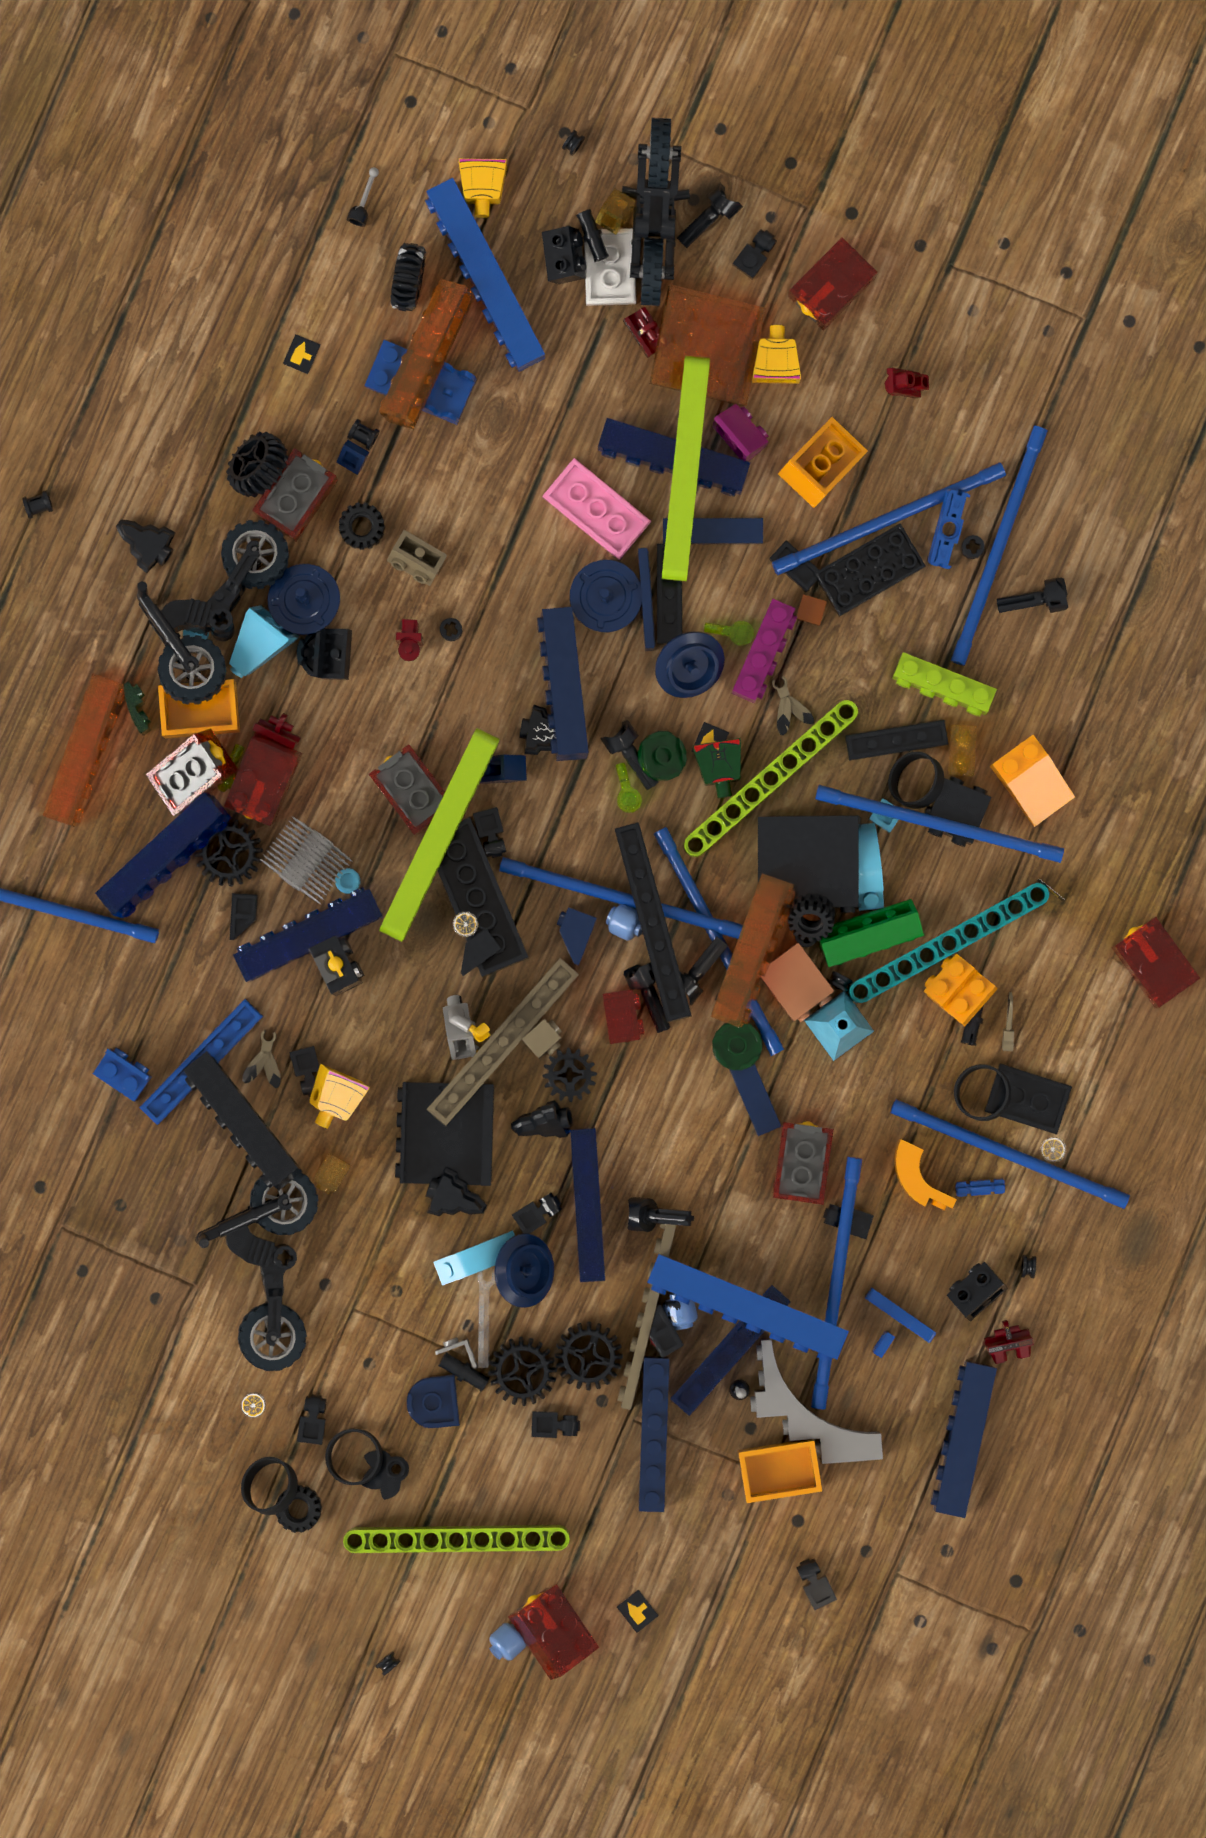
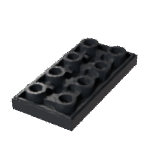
(869, 570)

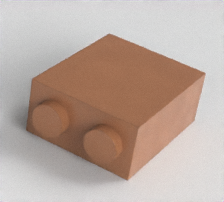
(797, 983)

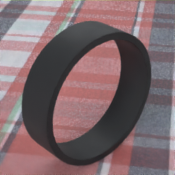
(896, 771)
(957, 1092)
(329, 1452)
(249, 1475)

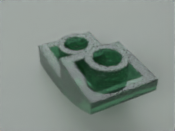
(134, 701)

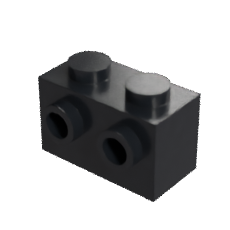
(564, 255)
(979, 1293)

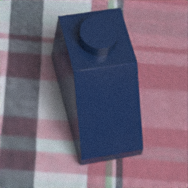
(505, 769)
(576, 931)

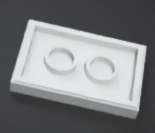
(609, 279)

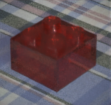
(622, 1016)

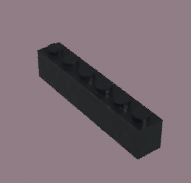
(242, 1120)

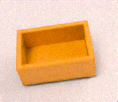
(185, 720)
(779, 1470)

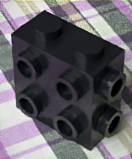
(959, 805)

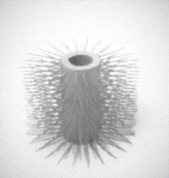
(306, 859)

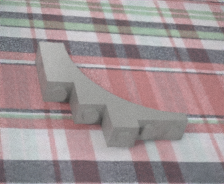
(835, 1442)

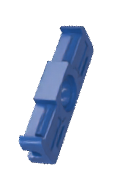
(950, 512)
(900, 1315)

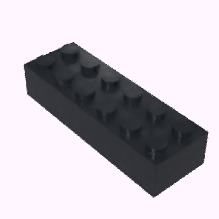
(475, 890)

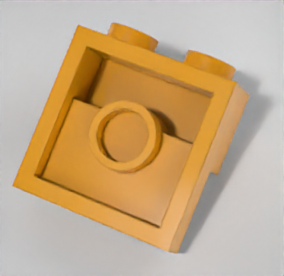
(959, 989)

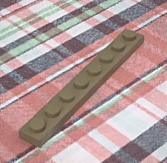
(502, 1042)
(644, 1322)

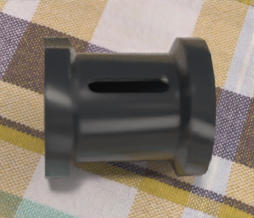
(363, 434)
(37, 504)

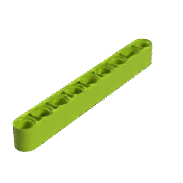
(685, 468)
(776, 767)
(439, 835)
(445, 1545)

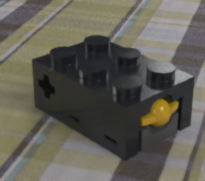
(336, 965)

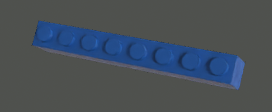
(485, 275)
(748, 1307)

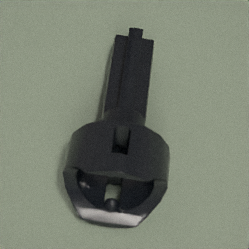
(718, 207)
(1053, 595)
(622, 743)
(700, 968)
(644, 980)
(645, 1215)

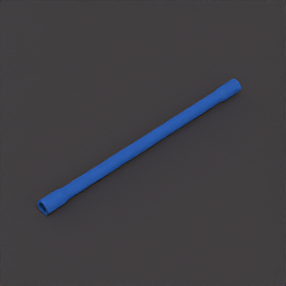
(795, 559)
(965, 641)
(670, 850)
(1041, 850)
(521, 869)
(135, 930)
(852, 1177)
(1106, 1193)

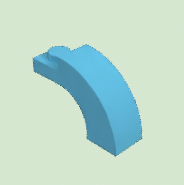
(870, 869)
(471, 1259)

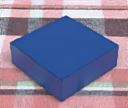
(883, 1344)

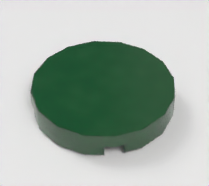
(662, 756)
(736, 1046)

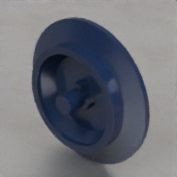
(605, 596)
(304, 599)
(689, 664)
(524, 1270)

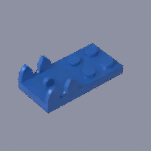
(448, 393)

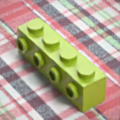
(943, 683)

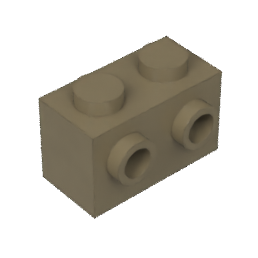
(416, 558)
(543, 1038)

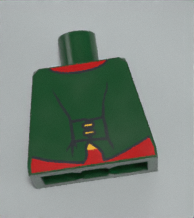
(719, 764)

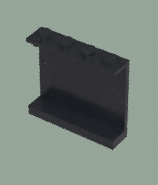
(813, 855)
(431, 1146)

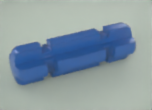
(980, 1187)

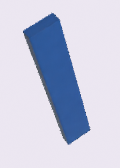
(218, 1044)

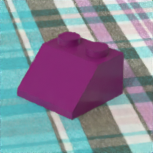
(740, 432)

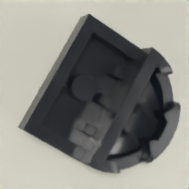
(326, 654)

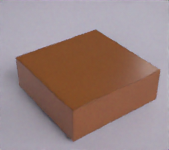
(811, 610)

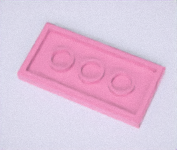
(596, 509)

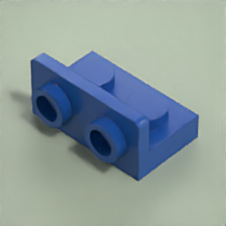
(122, 1074)

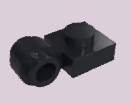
(750, 258)
(488, 825)
(305, 1063)
(531, 1217)
(860, 1223)
(546, 1424)
(311, 1427)
(818, 1590)

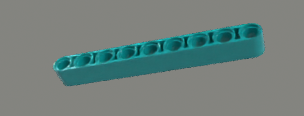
(959, 937)

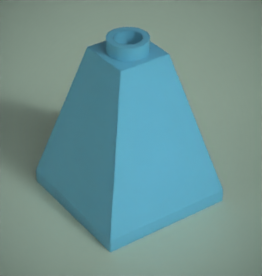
(258, 641)
(825, 1025)

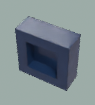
(352, 457)

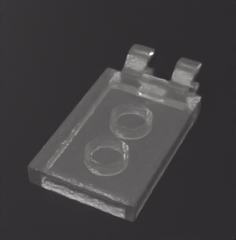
(484, 1320)

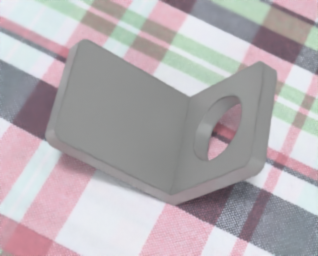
(454, 1343)

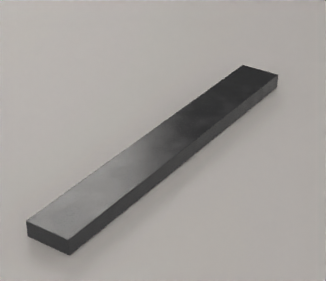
(653, 922)

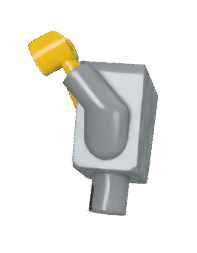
(461, 1029)

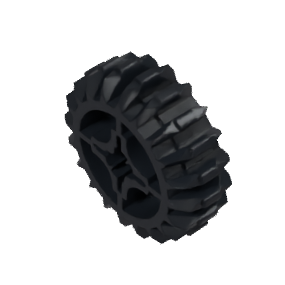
(408, 277)
(257, 464)
(217, 857)
(581, 1377)
(530, 1392)

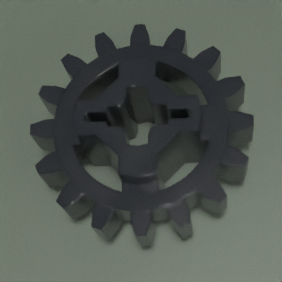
(569, 1063)

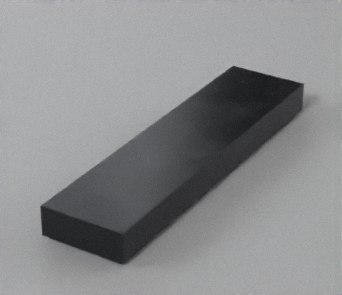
(668, 603)
(896, 740)

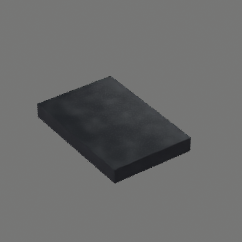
(1033, 1099)

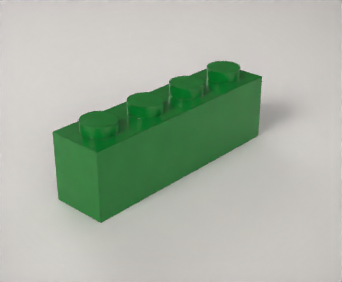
(871, 933)

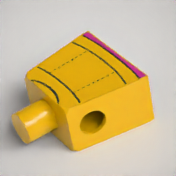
(482, 183)
(777, 359)
(335, 1095)

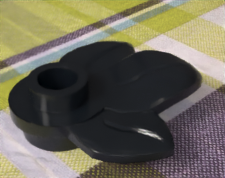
(386, 1480)

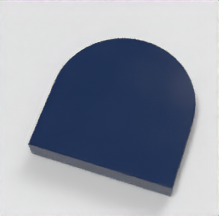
(434, 1402)

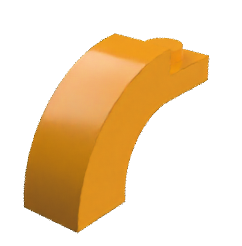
(908, 1173)

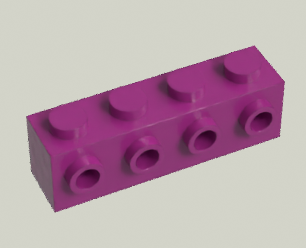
(763, 650)

